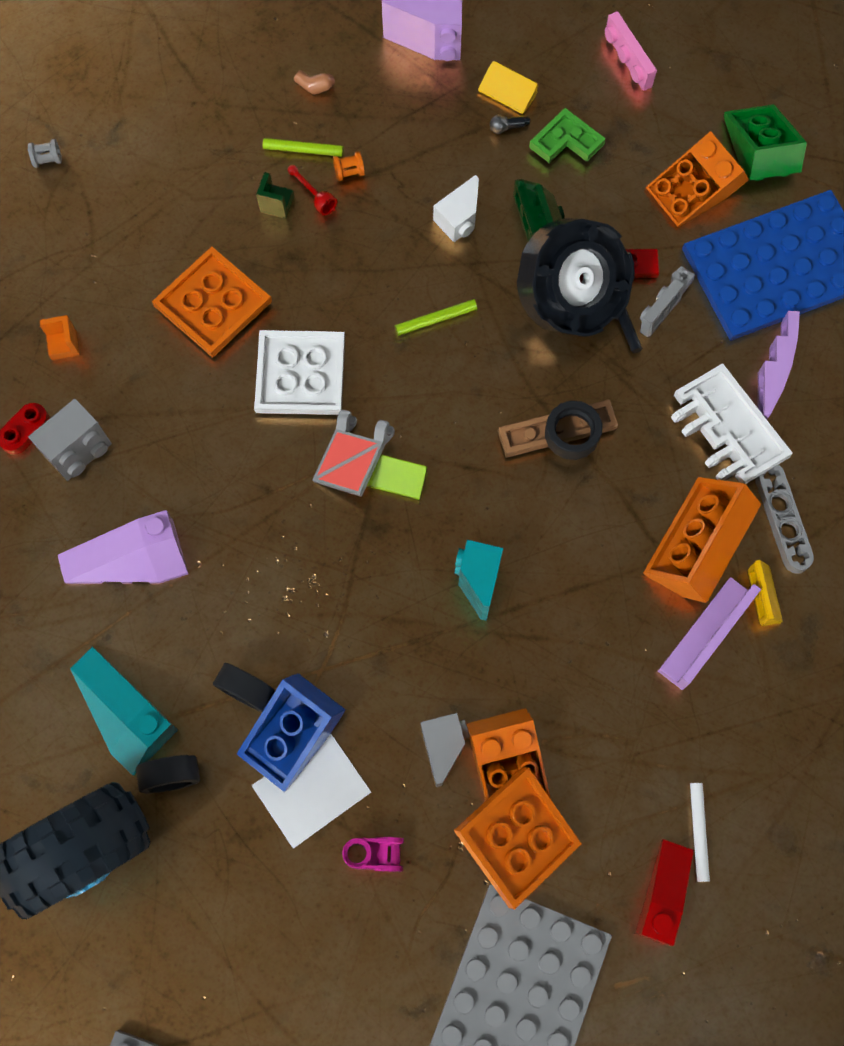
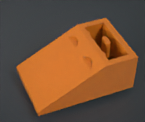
(697, 180)
(503, 747)

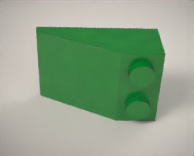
(765, 142)

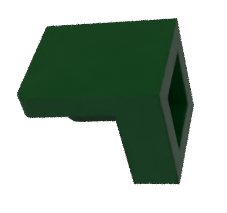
(273, 198)

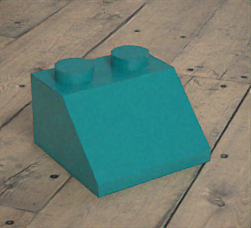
(478, 573)

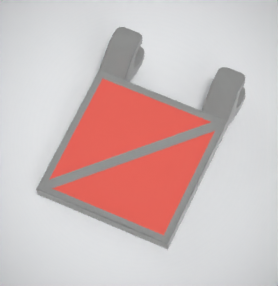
(351, 457)

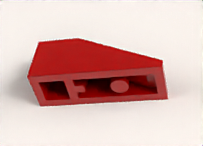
(666, 894)

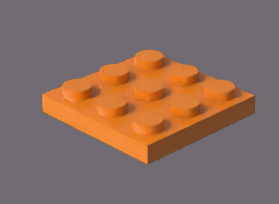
(212, 301)
(518, 837)

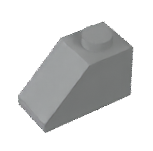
(444, 744)

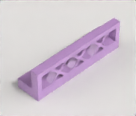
(707, 633)

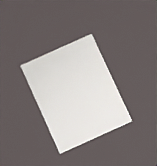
(316, 796)

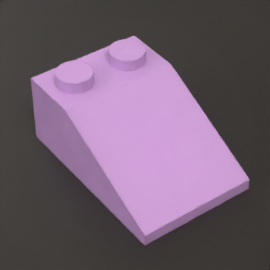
(425, 26)

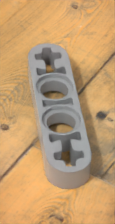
(788, 516)

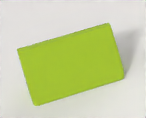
(398, 477)

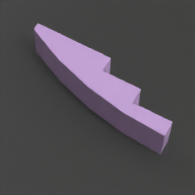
(775, 372)

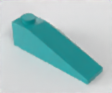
(123, 715)

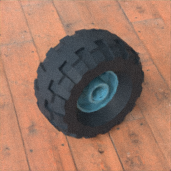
(71, 850)

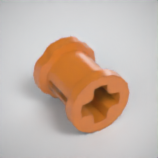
(348, 166)

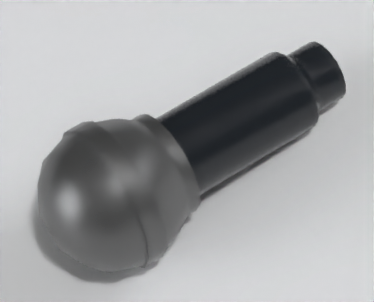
(499, 123)

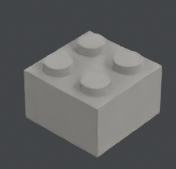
(71, 440)

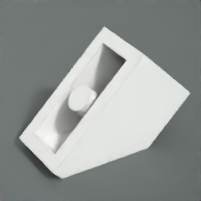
(457, 210)

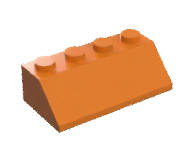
(703, 538)

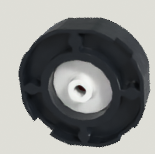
(575, 276)

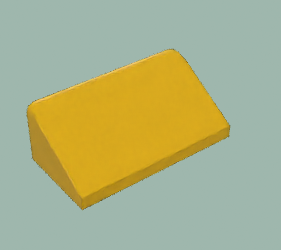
(508, 87)
(766, 600)

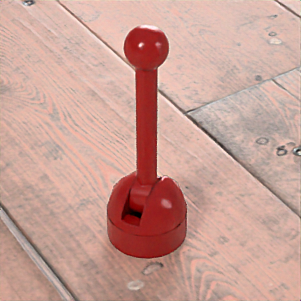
(323, 201)

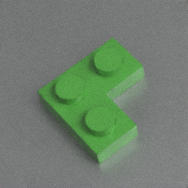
(569, 132)

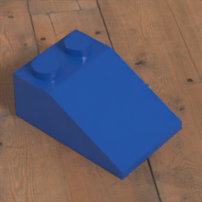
(290, 730)

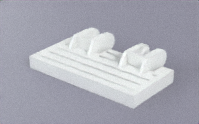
(730, 419)

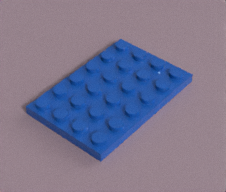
(772, 264)

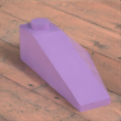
(131, 553)

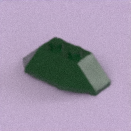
(535, 206)

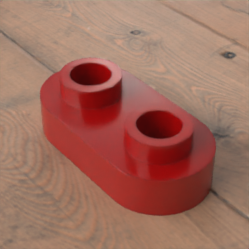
(22, 427)

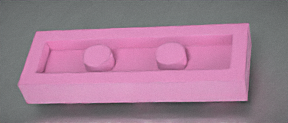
(630, 51)

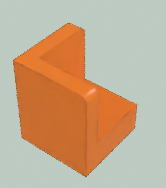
(60, 337)

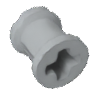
(35, 151)

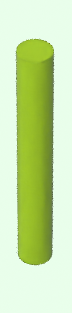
(303, 147)
(436, 317)

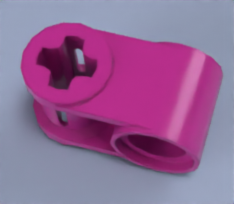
(376, 854)

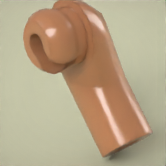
(314, 84)

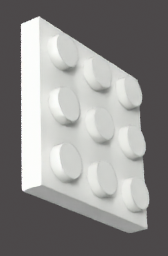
(299, 372)

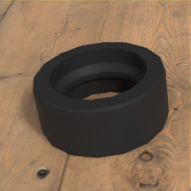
(583, 411)
(243, 687)
(167, 774)

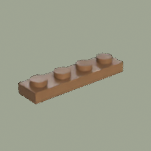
(530, 434)

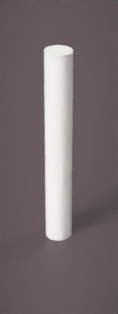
(699, 832)

